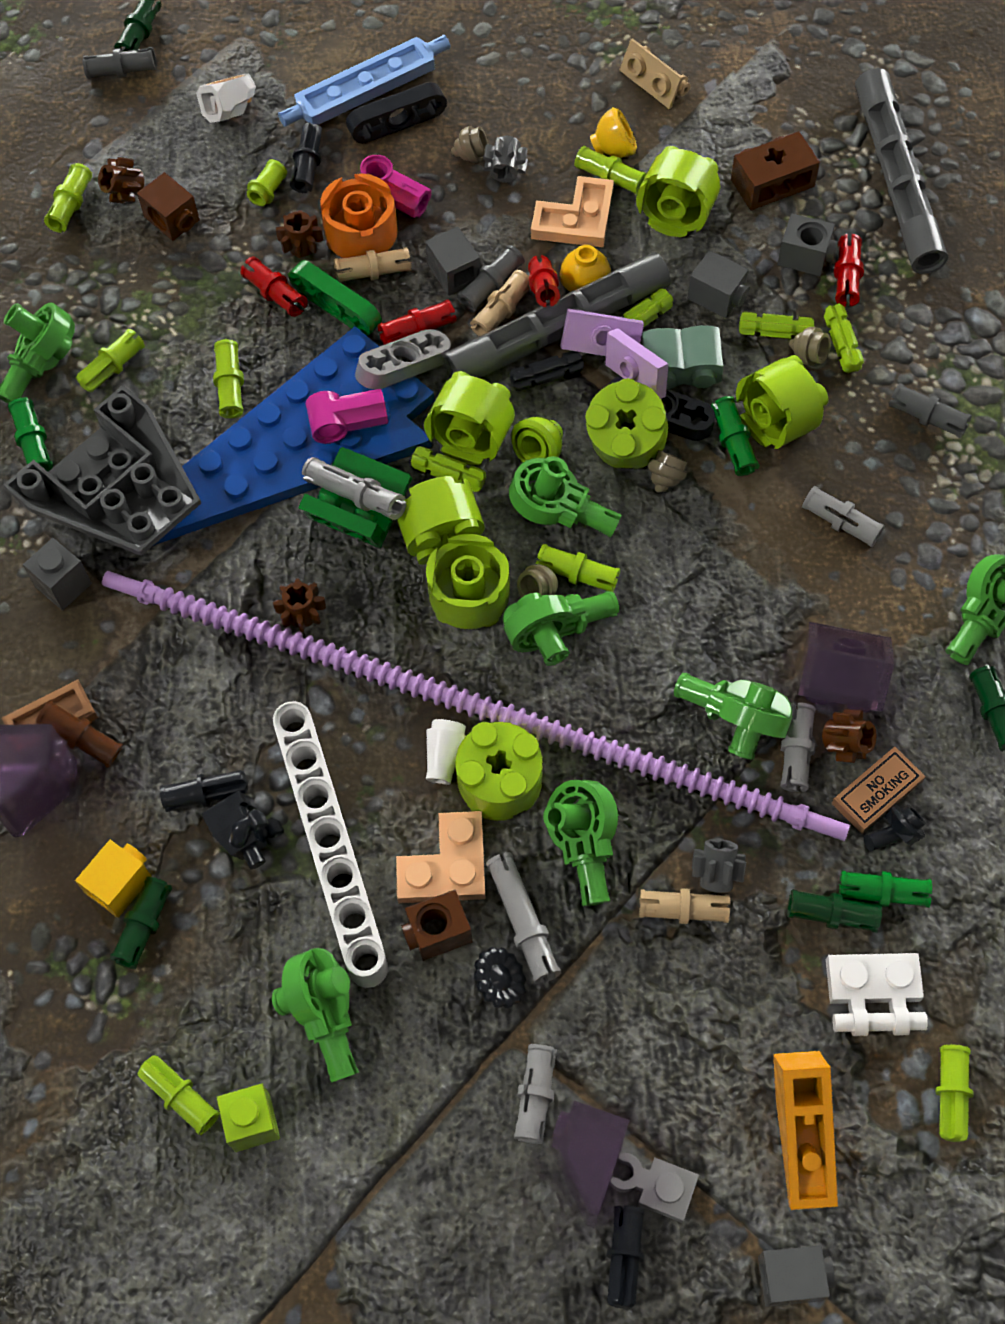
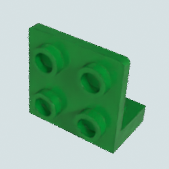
(342, 513)

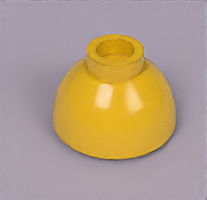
(614, 135)
(583, 267)

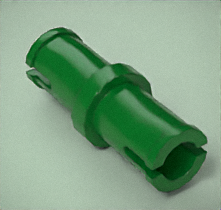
(29, 434)
(735, 436)
(885, 888)

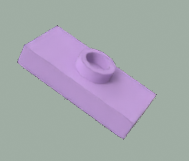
(588, 331)
(636, 362)

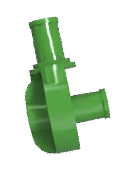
(41, 345)
(557, 497)
(983, 609)
(543, 620)
(745, 703)
(584, 833)
(319, 1005)

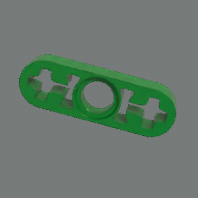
(334, 297)

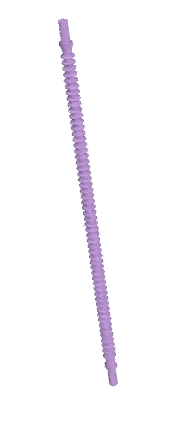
(793, 814)

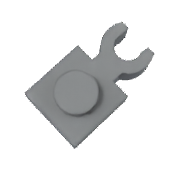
(664, 1187)

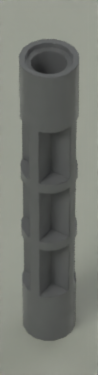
(903, 179)
(547, 323)

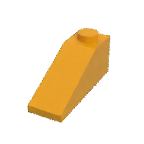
(806, 1128)

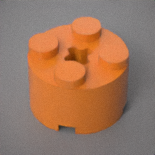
(358, 216)

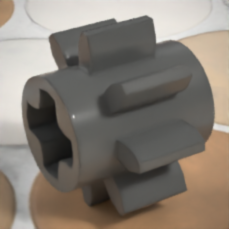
(505, 158)
(718, 865)

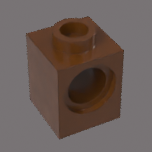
(168, 206)
(442, 907)

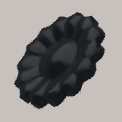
(500, 977)

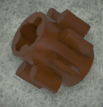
(121, 180)
(299, 234)
(299, 605)
(849, 735)

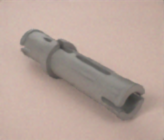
(365, 493)
(530, 935)

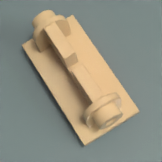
(653, 74)

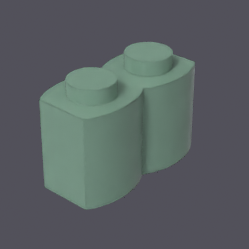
(691, 354)

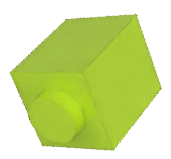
(248, 1117)

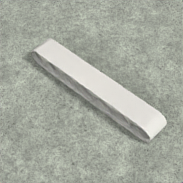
(332, 860)

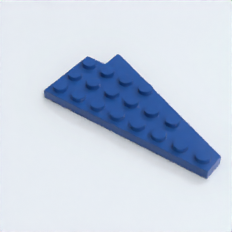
(266, 449)

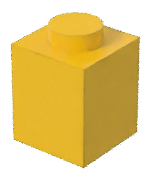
(114, 877)

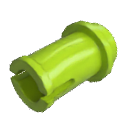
(262, 188)

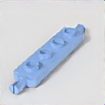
(364, 81)

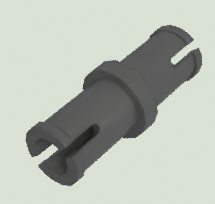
(119, 62)
(490, 278)
(930, 410)

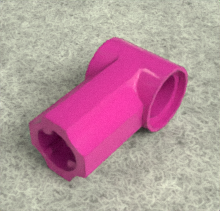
(408, 194)
(335, 415)

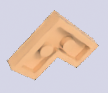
(577, 223)
(455, 868)

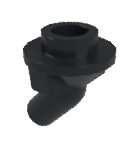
(904, 825)

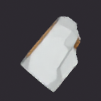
(225, 97)

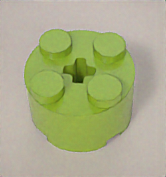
(678, 191)
(781, 402)
(628, 403)
(470, 418)
(436, 513)
(468, 582)
(494, 748)

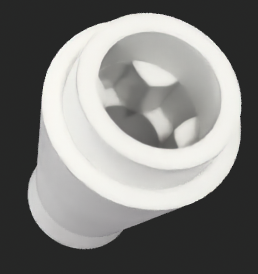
(442, 747)

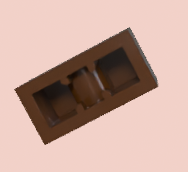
(774, 170)

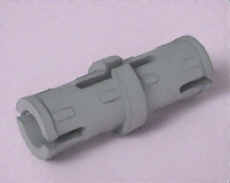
(867, 529)
(798, 748)
(535, 1094)

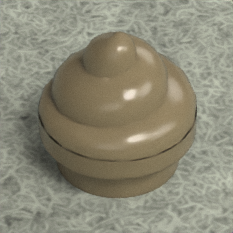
(470, 144)
(811, 346)
(666, 471)
(537, 579)

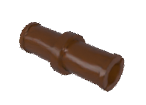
(80, 734)

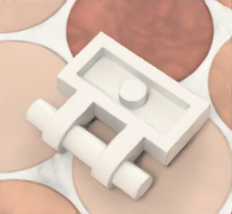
(876, 979)

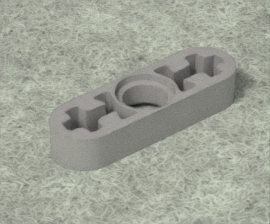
(381, 369)

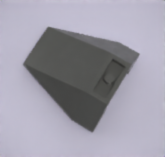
(116, 483)

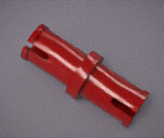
(848, 270)
(543, 281)
(273, 286)
(416, 321)

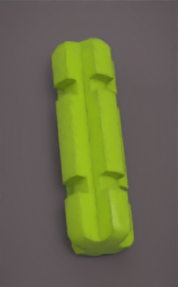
(648, 309)
(773, 325)
(843, 338)
(442, 465)

